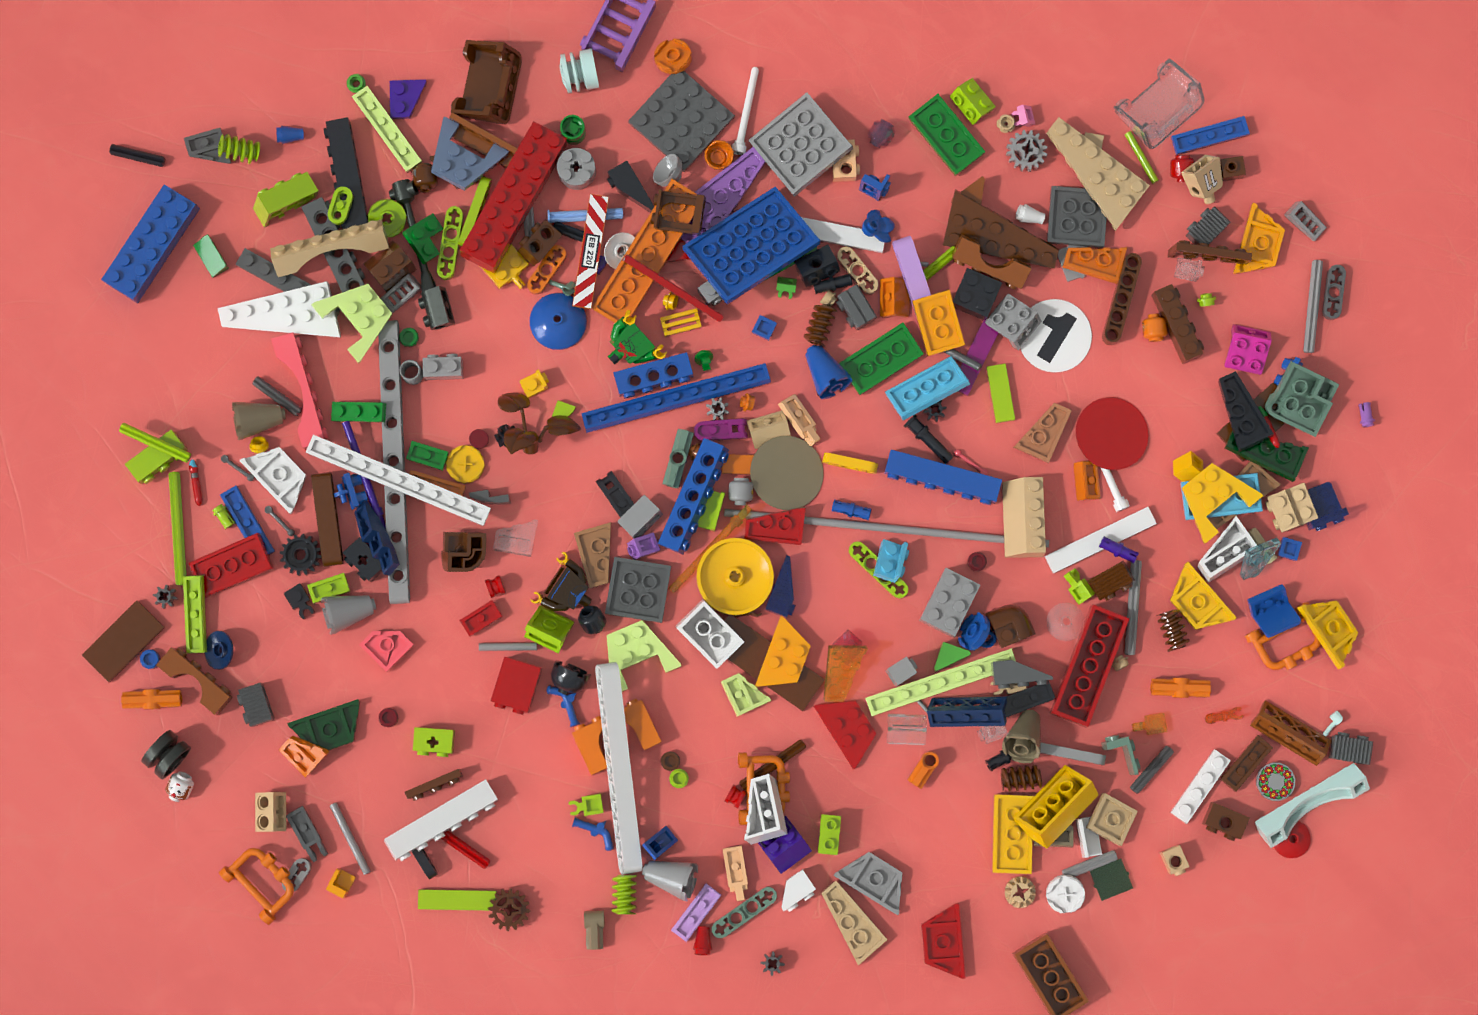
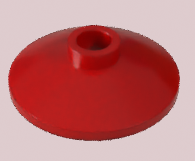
(1299, 847)

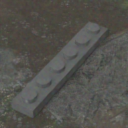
(265, 271)

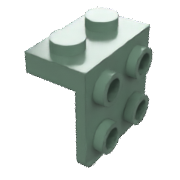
(1128, 748)

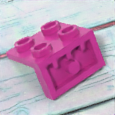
(1248, 349)

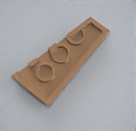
(1266, 485)

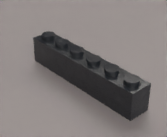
(346, 168)

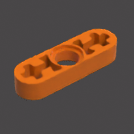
(534, 278)

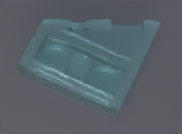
(1257, 558)

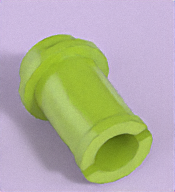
(223, 516)

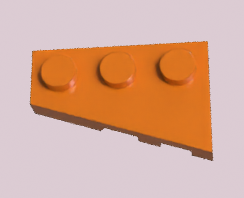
(1098, 263)

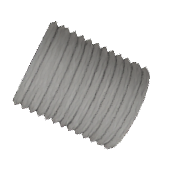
(409, 363)

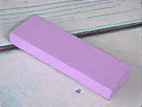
(696, 912)

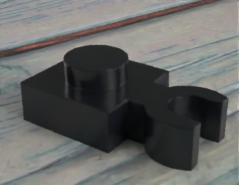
(298, 598)

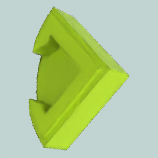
(563, 409)

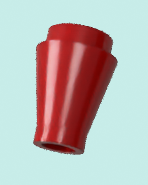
(702, 942)

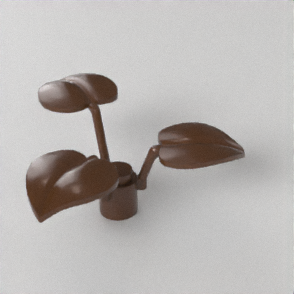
(516, 439)

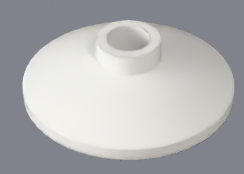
(618, 240)

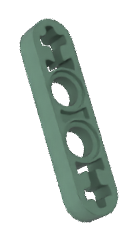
(742, 909)

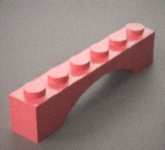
(288, 351)

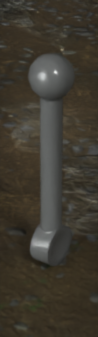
(225, 459)
(269, 510)

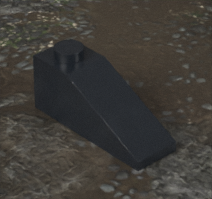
(627, 184)

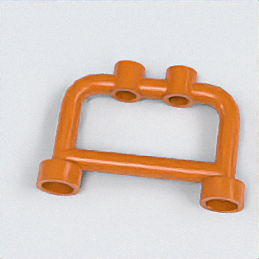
(1289, 661)
(782, 777)
(267, 860)

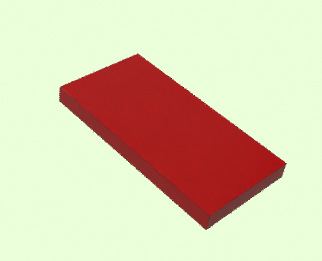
(232, 564)

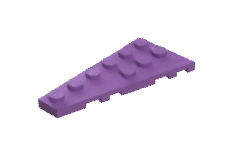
(727, 189)

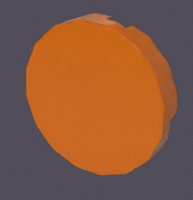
(673, 56)

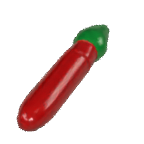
(1275, 441)

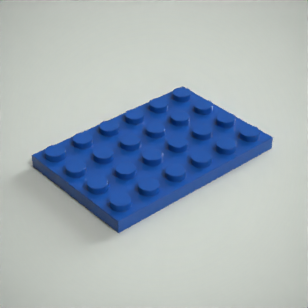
(751, 245)

